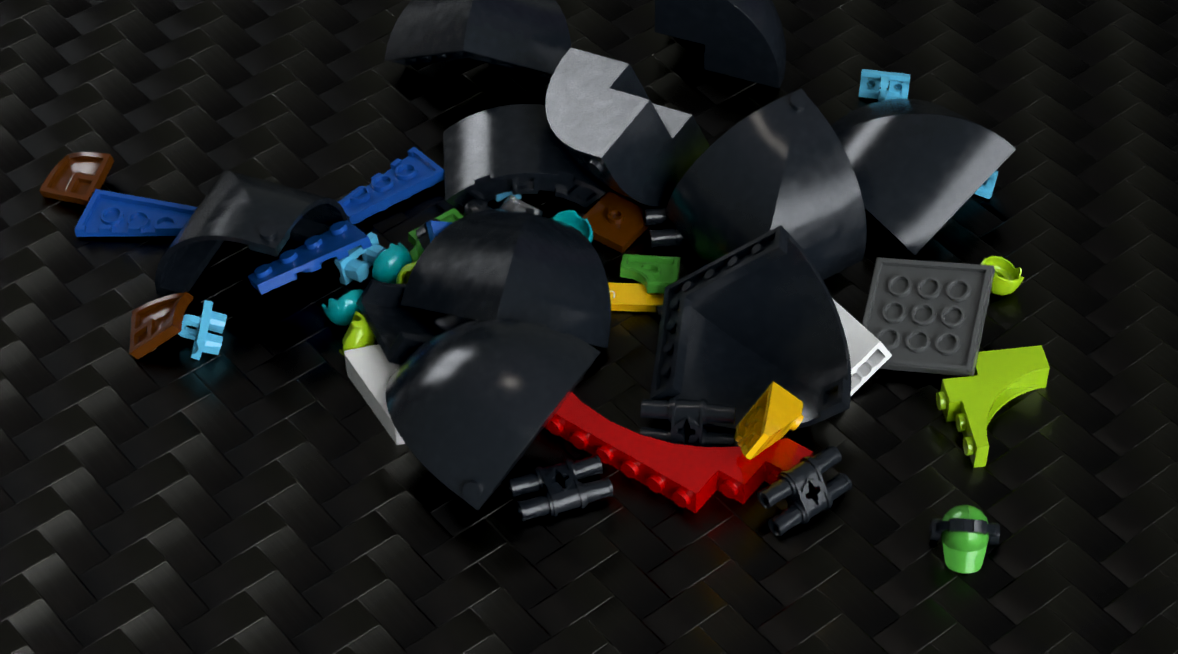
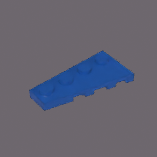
(397, 184)
(130, 215)
(309, 256)

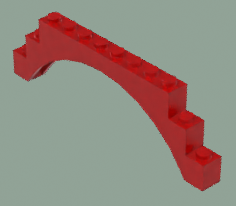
(677, 471)

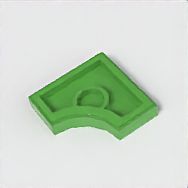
(651, 271)

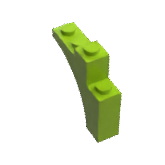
(996, 381)

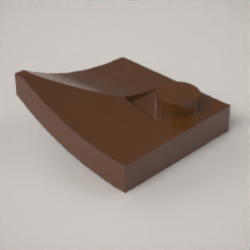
(77, 177)
(157, 322)

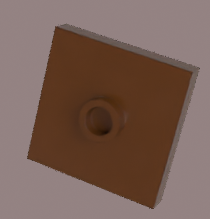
(616, 222)

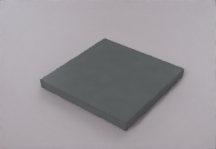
(929, 314)

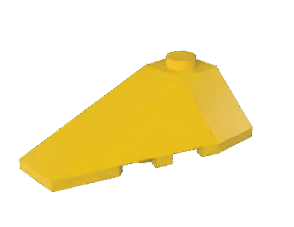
(768, 420)

